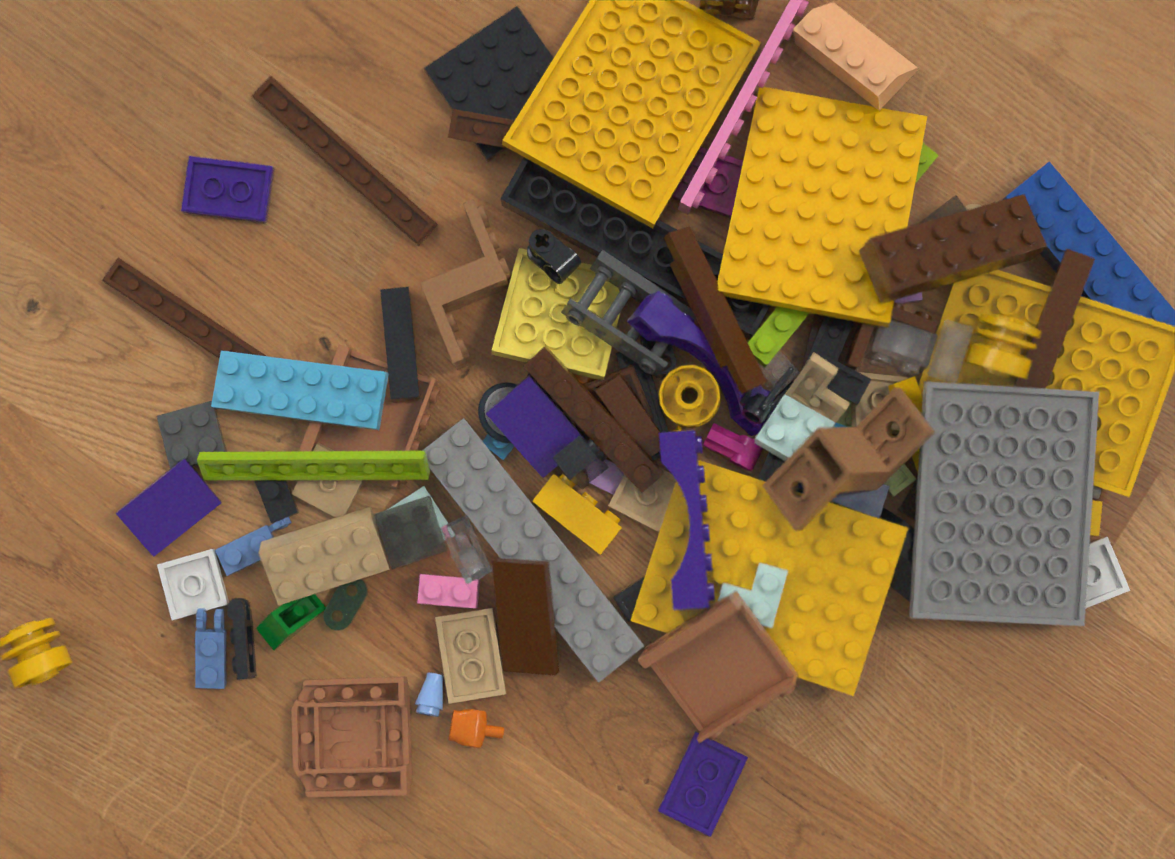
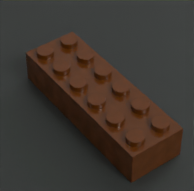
(952, 248)

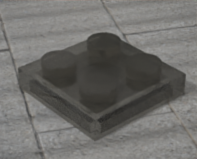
(411, 532)

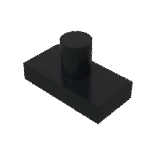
(847, 382)
(277, 499)

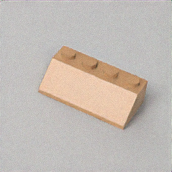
(853, 53)

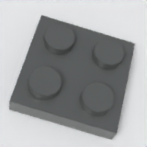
(191, 432)

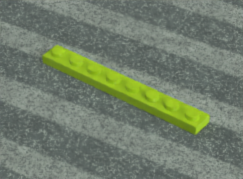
(314, 465)

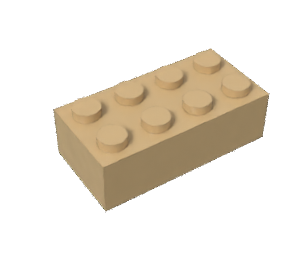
(324, 555)

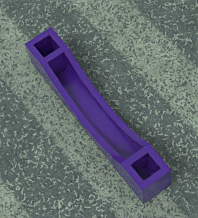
(663, 322)
(690, 582)

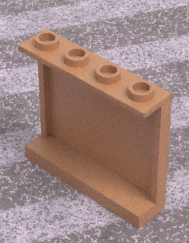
(399, 421)
(720, 666)

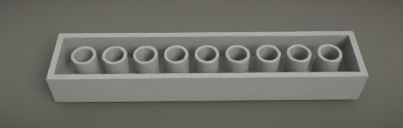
(520, 532)

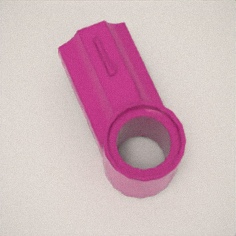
(739, 449)

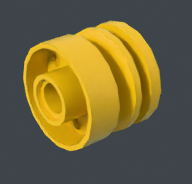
(1003, 346)
(684, 379)
(33, 653)

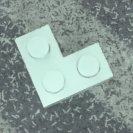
(765, 593)

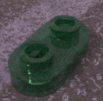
(346, 604)

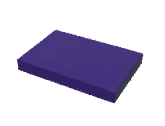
(227, 189)
(533, 424)
(168, 507)
(702, 784)

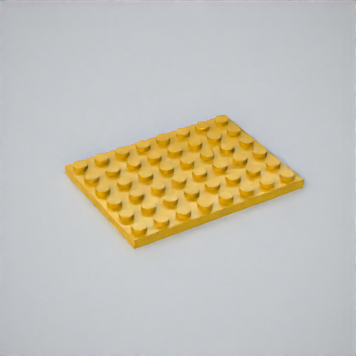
(632, 100)
(810, 197)
(1103, 352)
(832, 583)

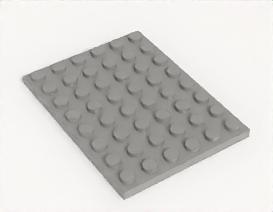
(1004, 504)

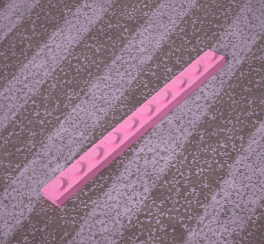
(744, 101)

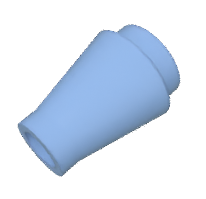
(431, 696)

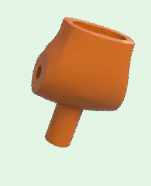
(470, 727)

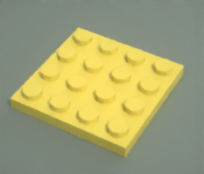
(534, 319)

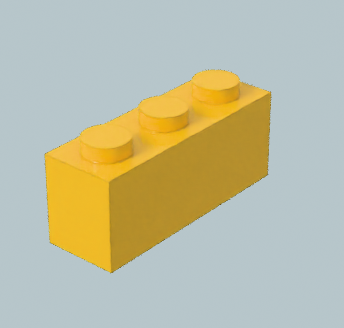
(578, 513)

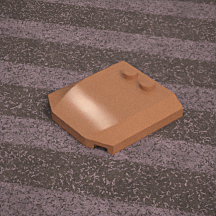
(353, 737)

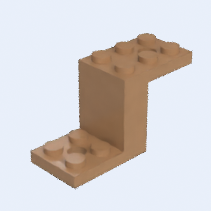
(466, 284)
(848, 459)

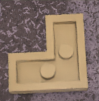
(811, 389)

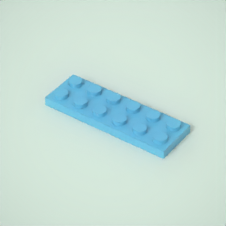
(300, 390)

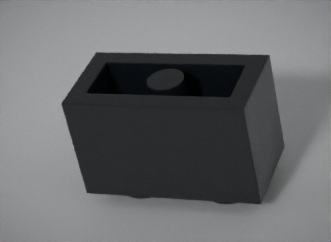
(581, 461)

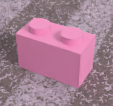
(448, 591)

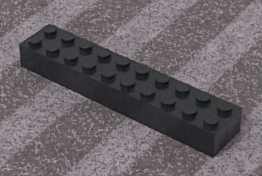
(599, 226)

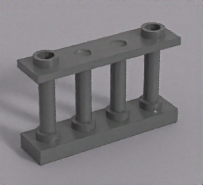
(630, 286)

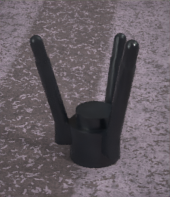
(759, 406)

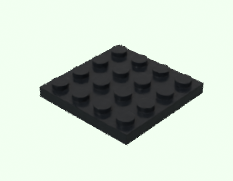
(493, 70)

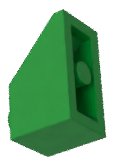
(289, 620)

